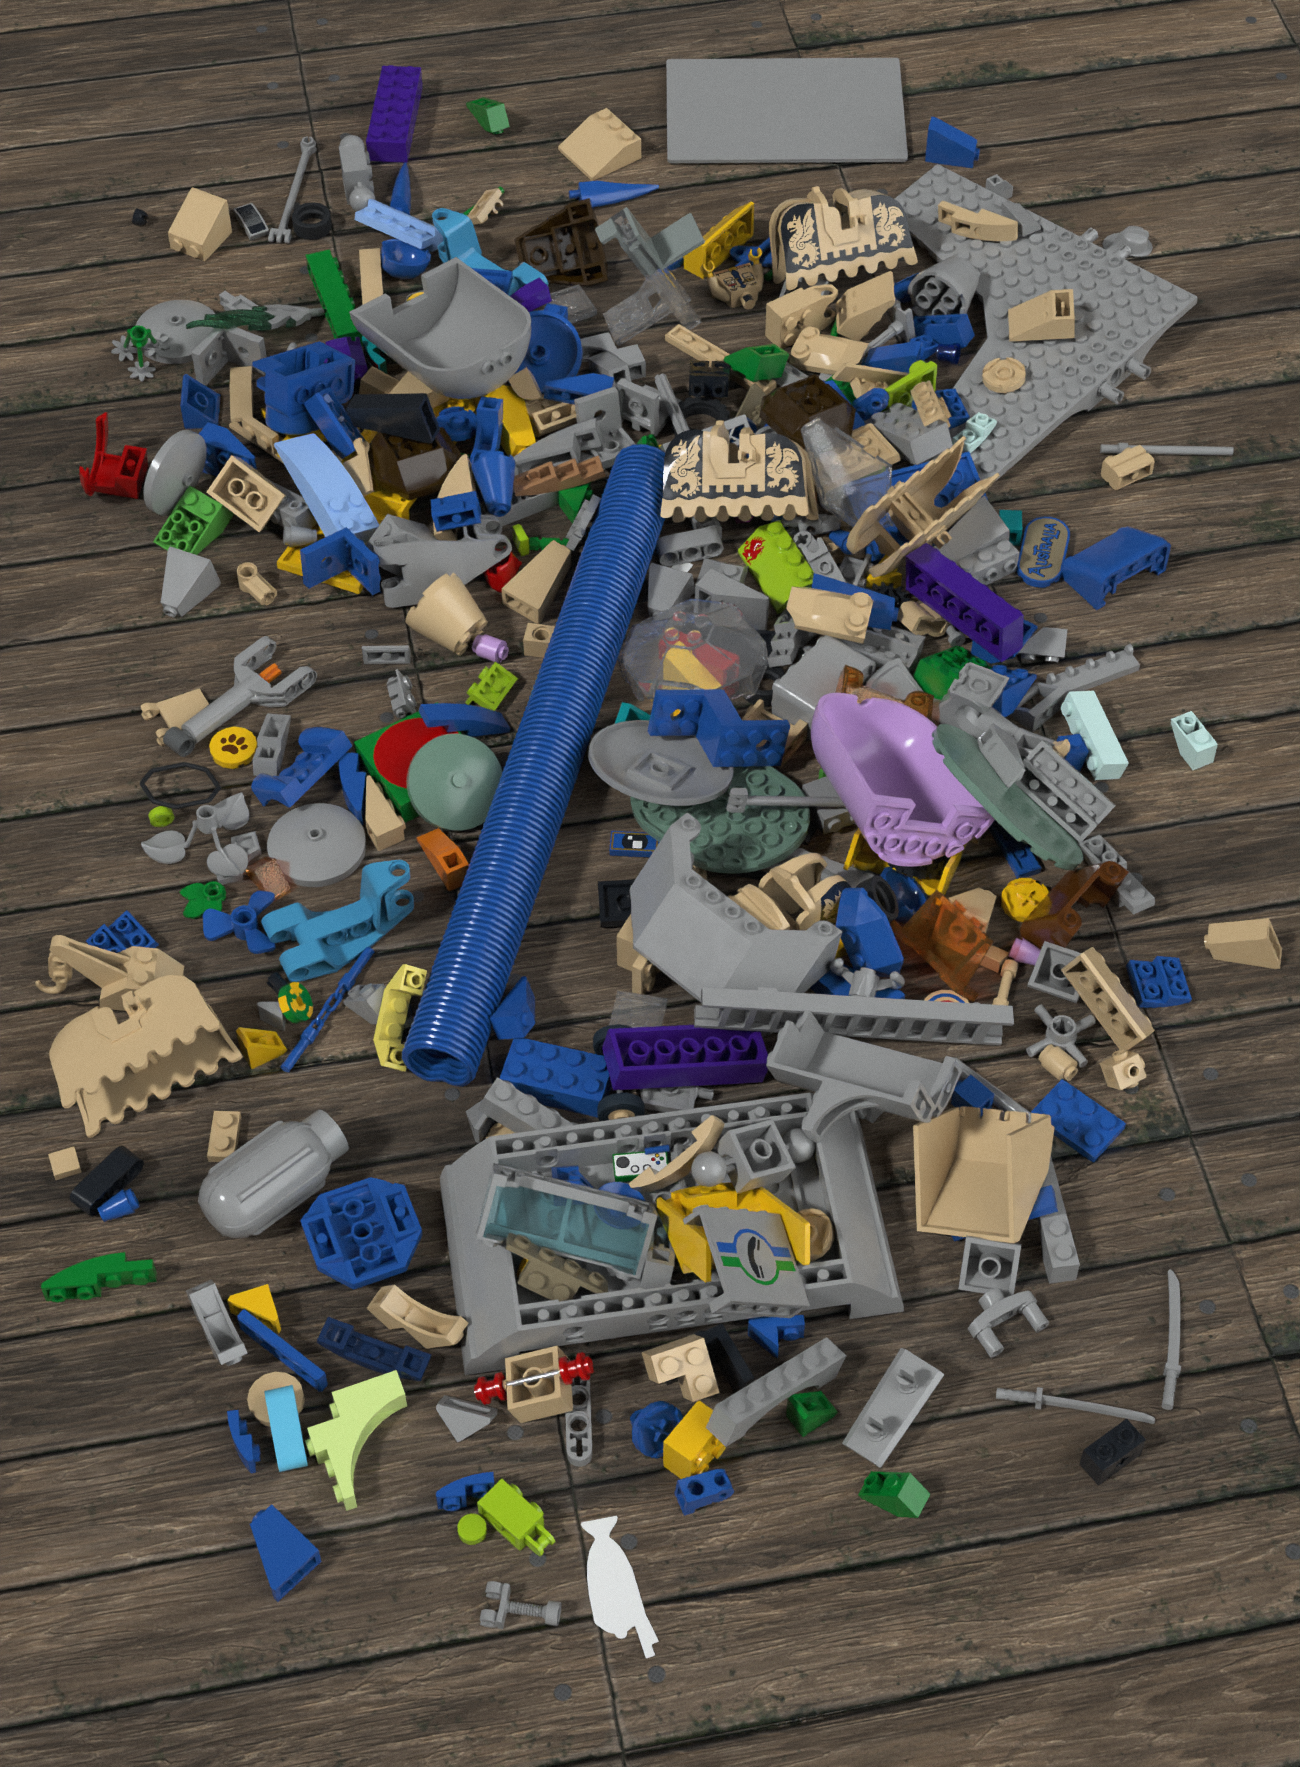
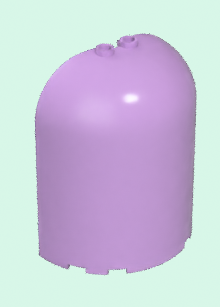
(894, 779)

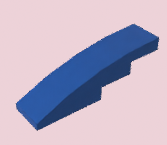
(463, 717)

